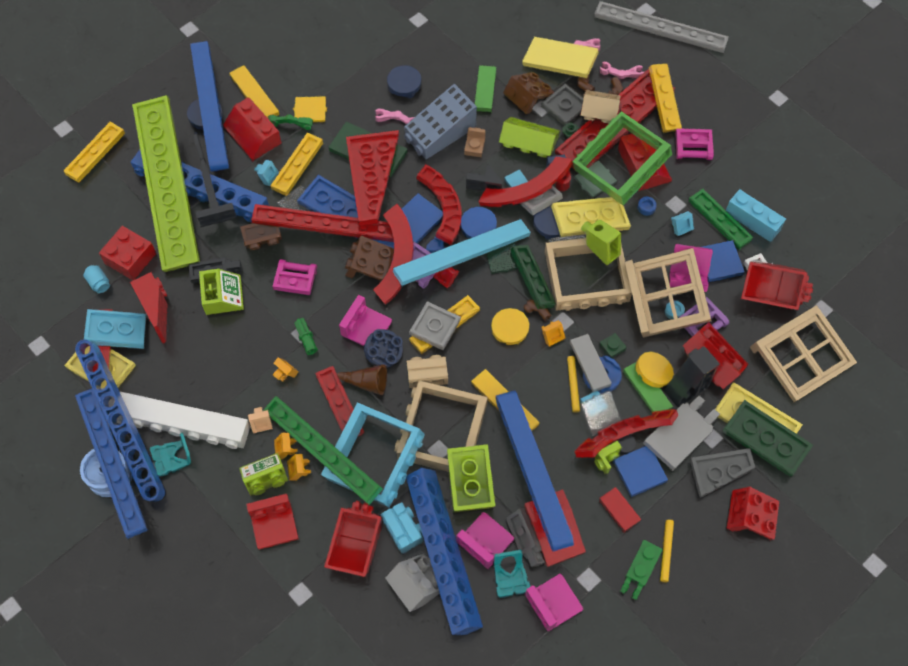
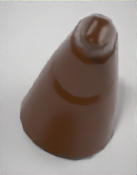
(370, 379)

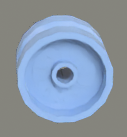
(93, 476)

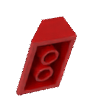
(251, 129)
(635, 154)
(730, 360)

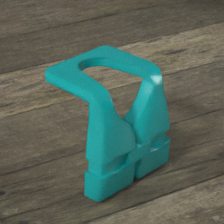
(165, 457)
(511, 582)

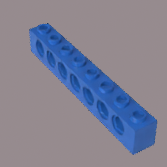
(223, 189)
(444, 552)

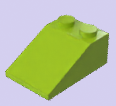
(470, 478)

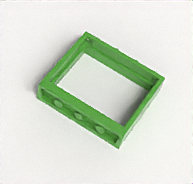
(638, 179)

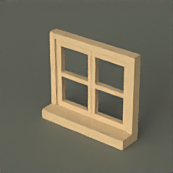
(641, 298)
(789, 330)

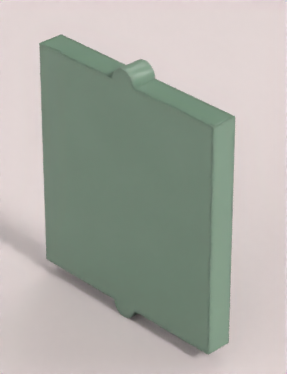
(602, 172)

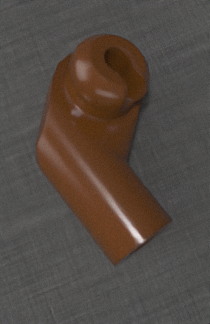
(583, 83)
(617, 87)
(530, 306)

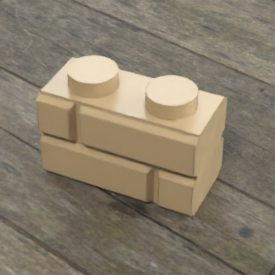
(427, 370)

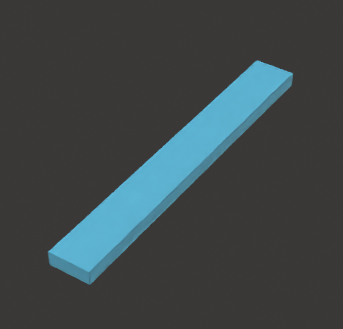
(461, 252)

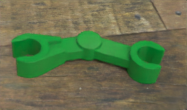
(303, 122)

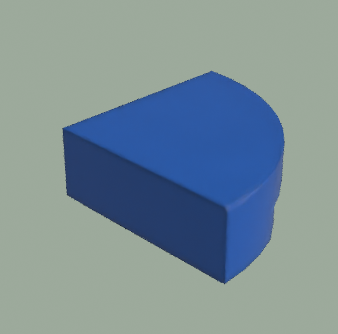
(435, 245)

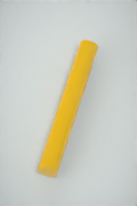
(573, 384)
(667, 546)

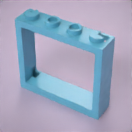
(405, 460)

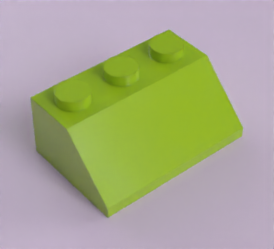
(529, 137)

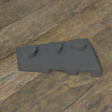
(720, 469)

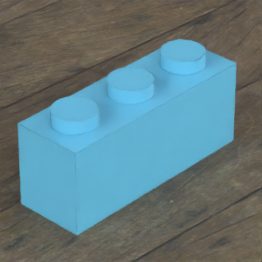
(755, 215)

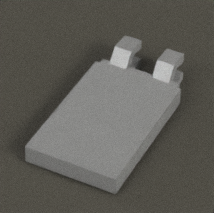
(681, 438)

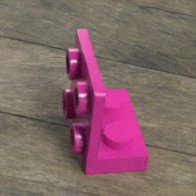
(679, 272)
(362, 321)
(484, 539)
(553, 602)

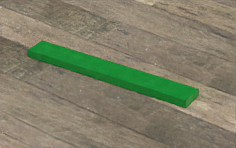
(323, 450)

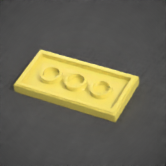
(560, 57)
(573, 214)
(735, 397)

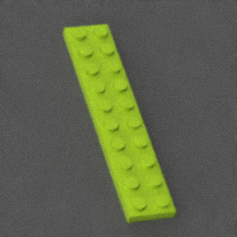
(165, 184)

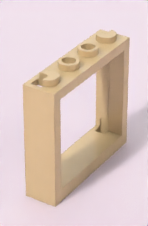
(583, 301)
(448, 393)

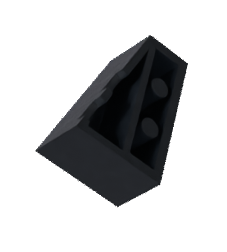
(692, 377)

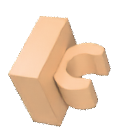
(260, 420)

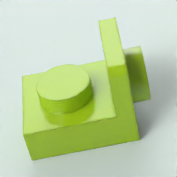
(608, 453)

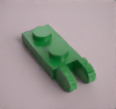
(642, 567)

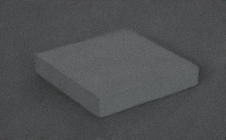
(564, 105)

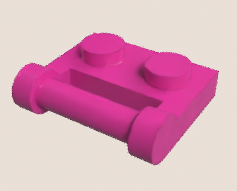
(694, 139)
(293, 281)

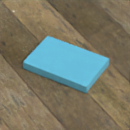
(115, 328)

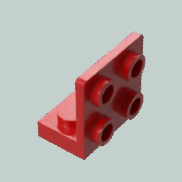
(753, 511)
(272, 521)

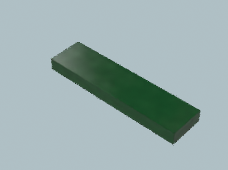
(532, 277)

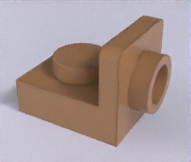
(475, 142)

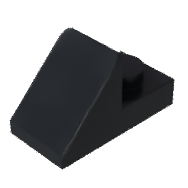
(481, 182)

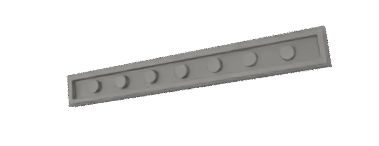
(661, 27)

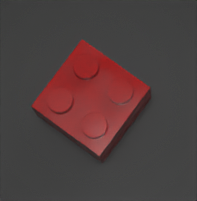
(127, 253)

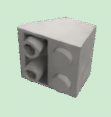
(414, 581)

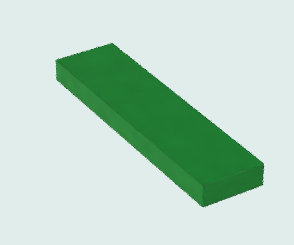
(720, 219)

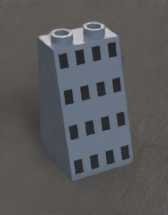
(441, 122)

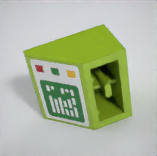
(220, 291)
(263, 474)

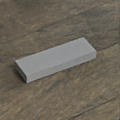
(590, 363)

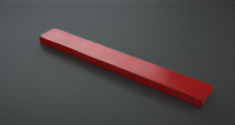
(320, 222)

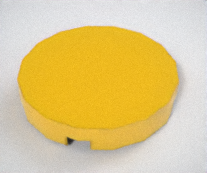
(510, 326)
(654, 369)

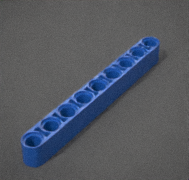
(209, 106)
(127, 425)
(534, 471)

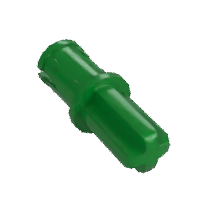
(305, 336)

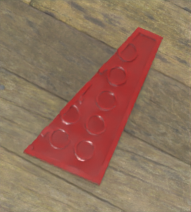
(370, 169)

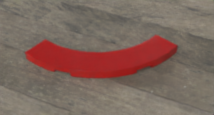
(530, 189)
(449, 202)
(402, 252)
(592, 447)

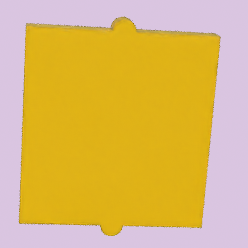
(310, 107)

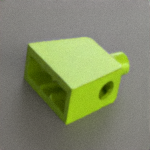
(603, 240)

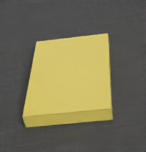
(119, 367)

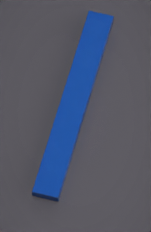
(111, 464)

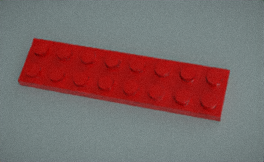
(635, 101)

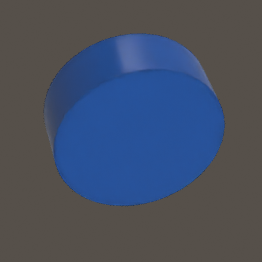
(647, 206)

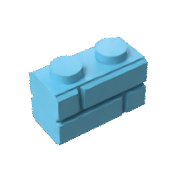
(402, 528)

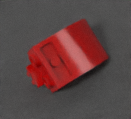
(777, 285)
(354, 539)

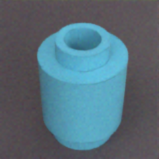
(96, 279)

